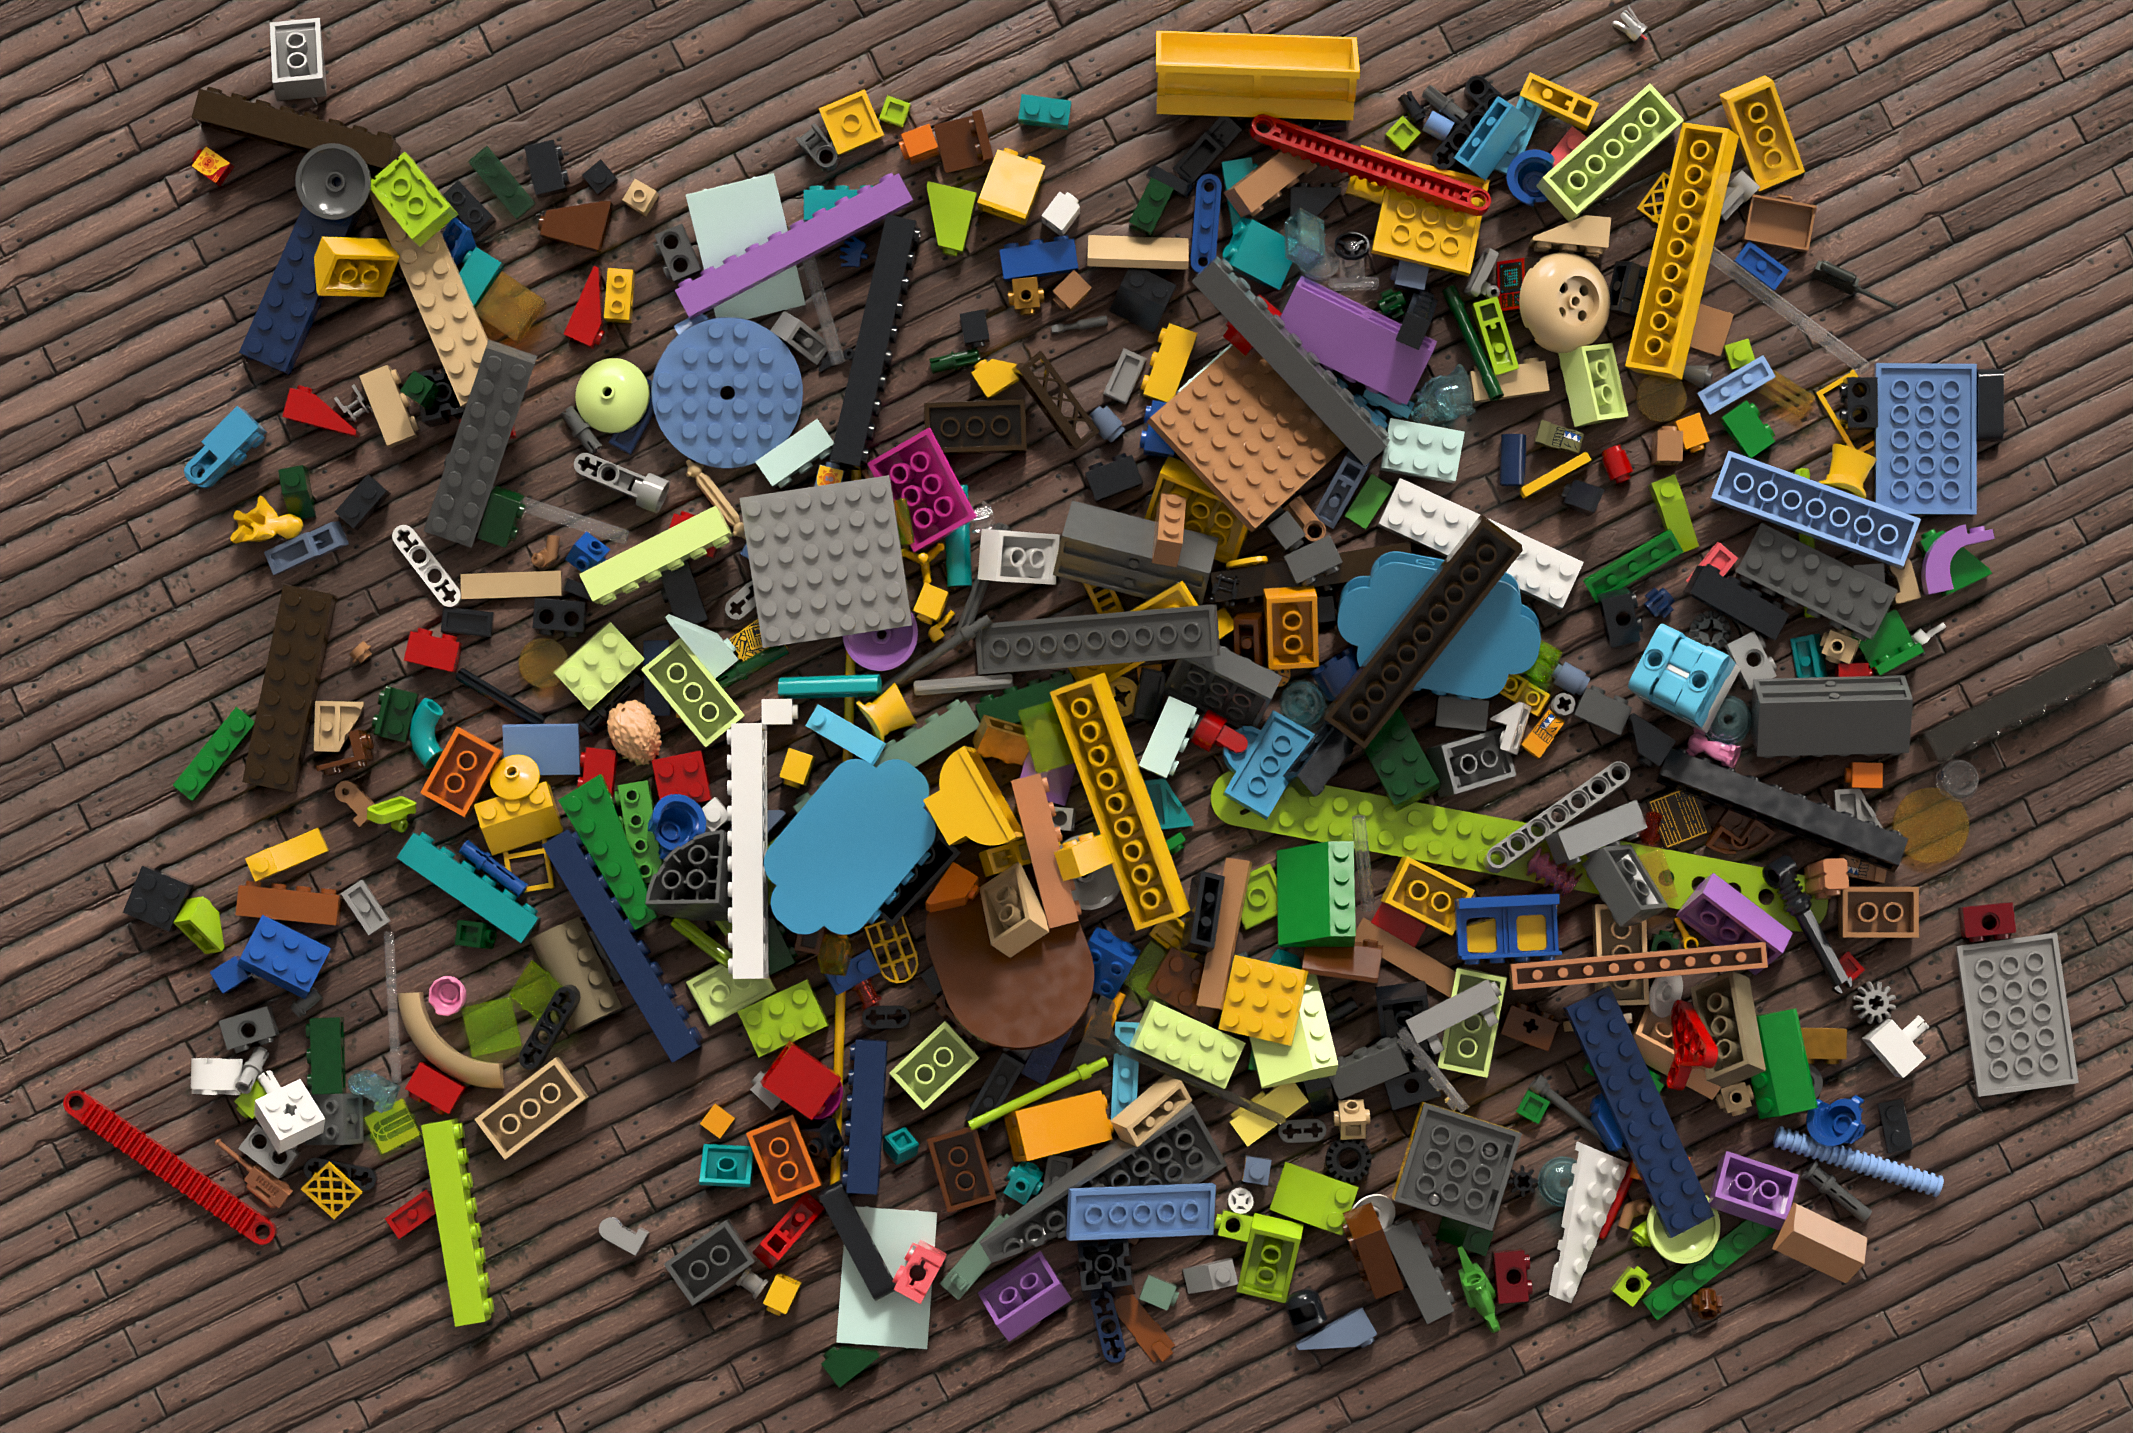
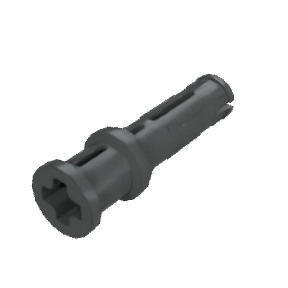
(1827, 1185)

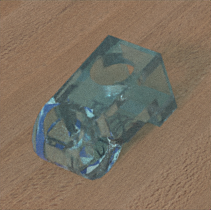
(374, 1088)

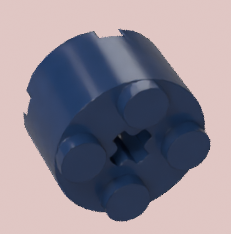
(1336, 673)

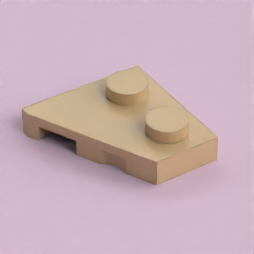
(333, 723)

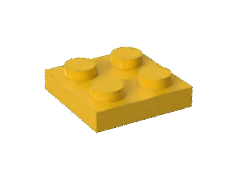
(851, 122)

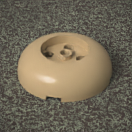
(1543, 302)

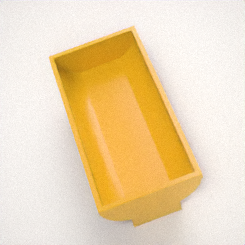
(1256, 75)
(971, 803)

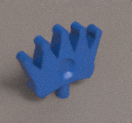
(854, 253)

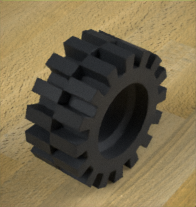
(1359, 1170)

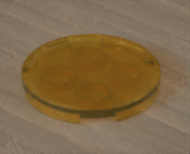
(1933, 825)

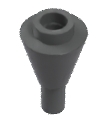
(1698, 375)

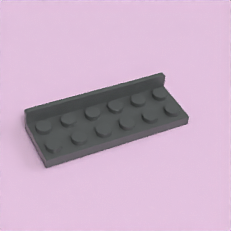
(1816, 582)

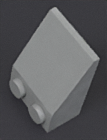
(297, 59)

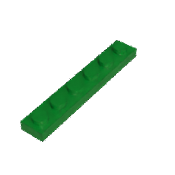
(1697, 1274)

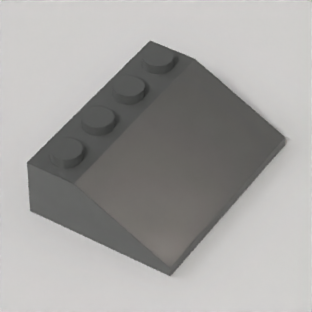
(1225, 685)

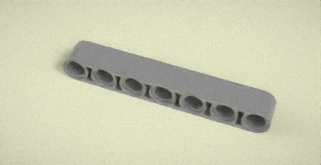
(1563, 807)

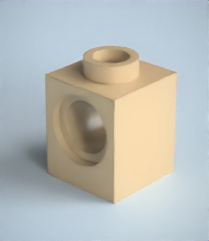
(640, 197)

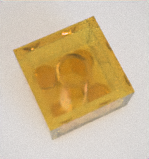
(510, 307)

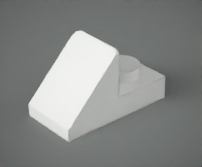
(1515, 720)

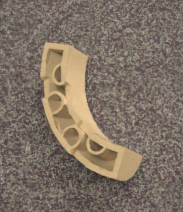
(439, 1052)

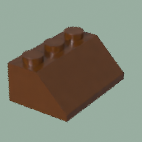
(1351, 963)

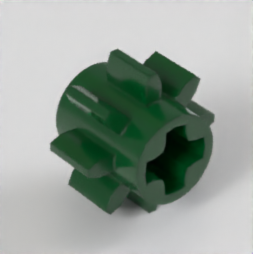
(1392, 304)

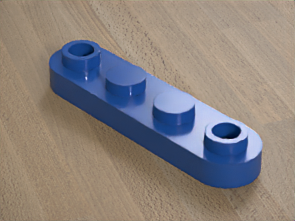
(1205, 221)

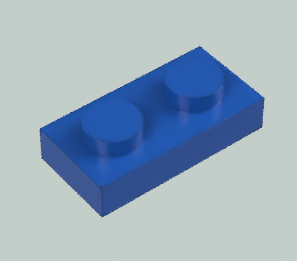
(1761, 265)
(860, 968)

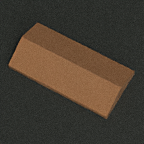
(1821, 1243)

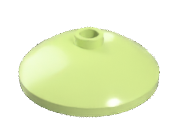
(625, 404)
(1687, 1246)

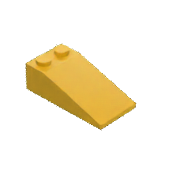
(1763, 132)

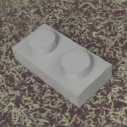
(365, 907)

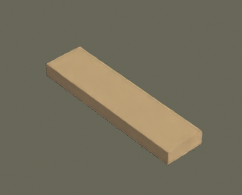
(511, 585)

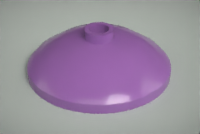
(883, 653)

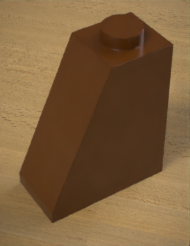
(578, 225)

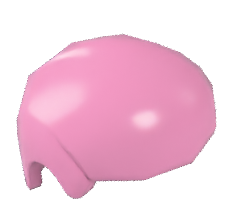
(447, 995)

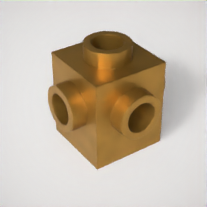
(1026, 286)

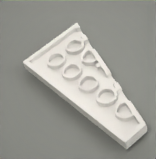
(1585, 1213)

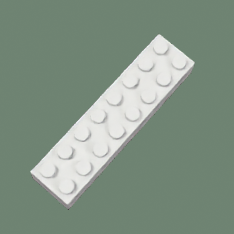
(1442, 524)

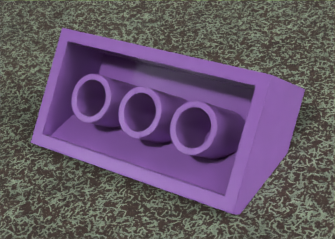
(1731, 918)

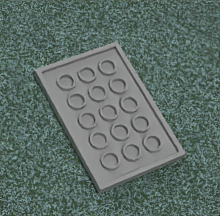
(2016, 1014)

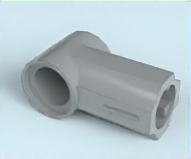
(1738, 191)

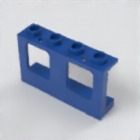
(1505, 912)

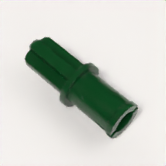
(954, 360)

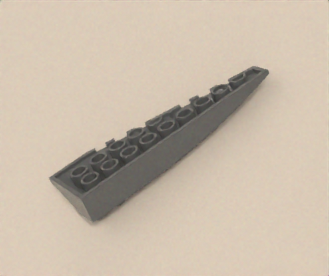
(1172, 1155)

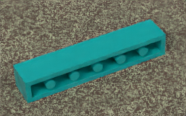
(468, 887)

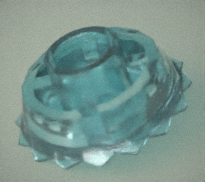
(1303, 702)

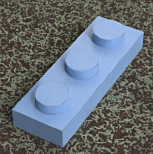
(1736, 384)

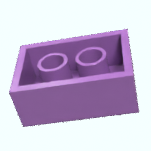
(1753, 1190)

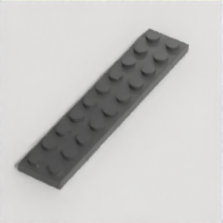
(1098, 639)

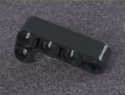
(1465, 129)

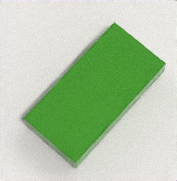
(1368, 501)

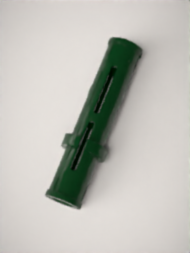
(751, 665)

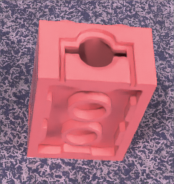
(919, 1272)

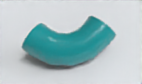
(423, 732)

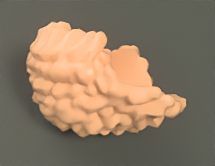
(634, 732)

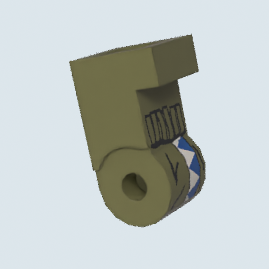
(1558, 437)

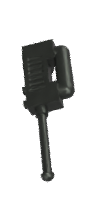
(1844, 281)

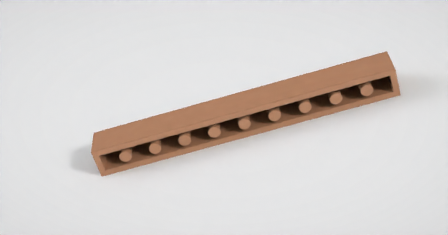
(1638, 965)

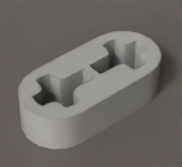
(738, 598)

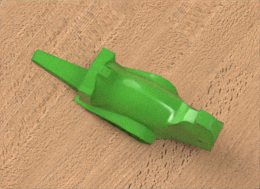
(1478, 1290)

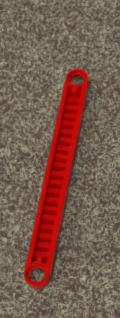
(1369, 165)
(169, 1167)

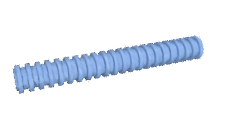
(1859, 1161)

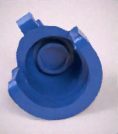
(1526, 172)
(676, 822)
(1836, 1122)

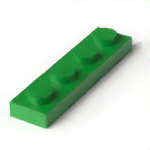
(1634, 564)
(214, 754)

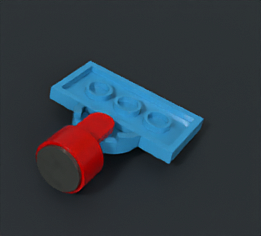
(1254, 756)

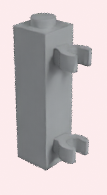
(1454, 1010)

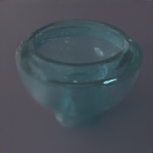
(1739, 727)
(1550, 1177)

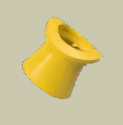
(1849, 470)
(887, 712)

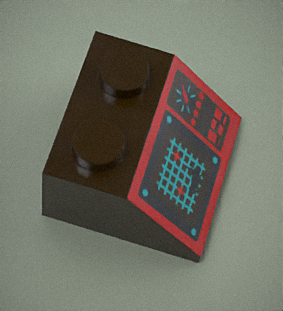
(1510, 279)

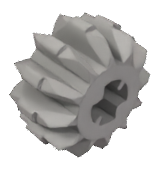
(1877, 1010)

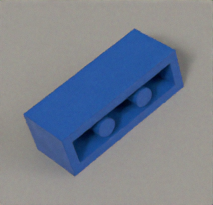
(1038, 258)

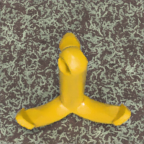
(924, 560)

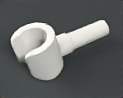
(1922, 637)

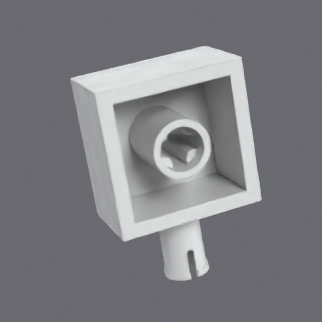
(287, 1113)

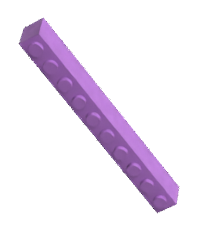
(793, 246)

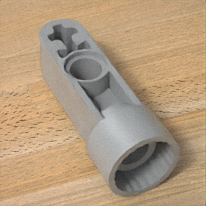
(648, 491)

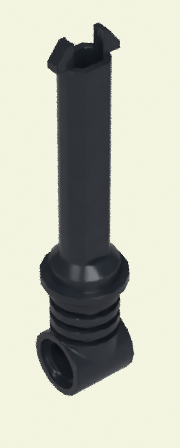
(1782, 875)

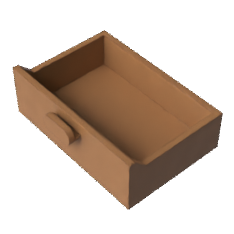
(1779, 222)

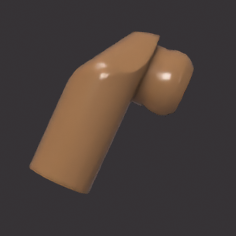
(548, 554)
(1631, 1210)

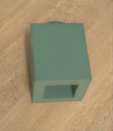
(1159, 1292)

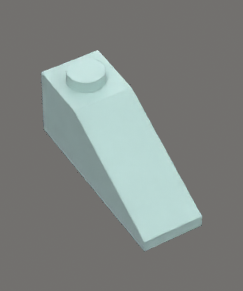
(706, 645)

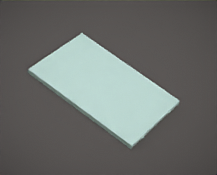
(730, 221)
(894, 1318)

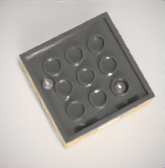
(1456, 1166)

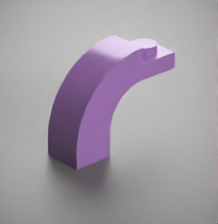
(1936, 563)

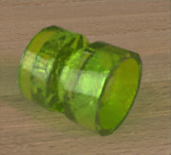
(1547, 657)

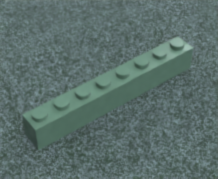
(924, 742)

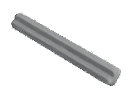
(963, 684)

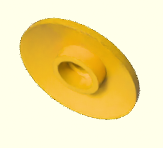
(518, 785)

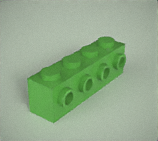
(637, 809)

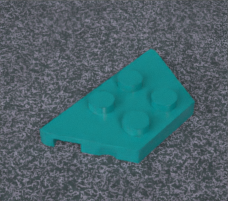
(1166, 805)

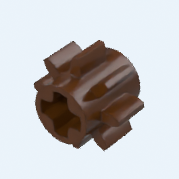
(1707, 1303)

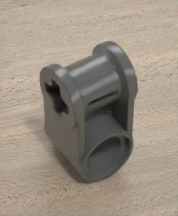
(816, 145)

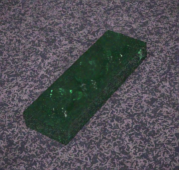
(502, 182)

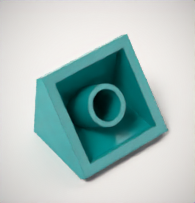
(727, 1165)

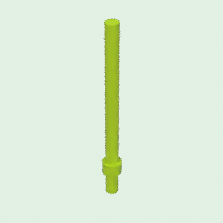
(1082, 1072)

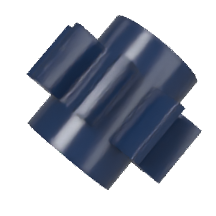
(1659, 602)

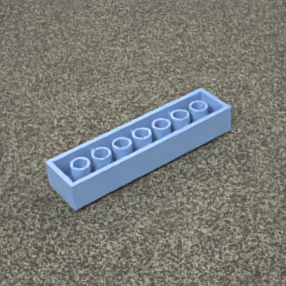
(1815, 510)

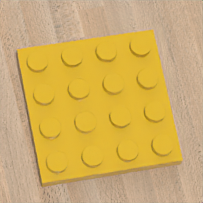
(1426, 232)

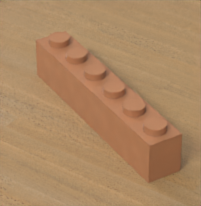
(1042, 842)

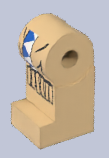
(1904, 582)

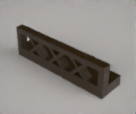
(1047, 405)

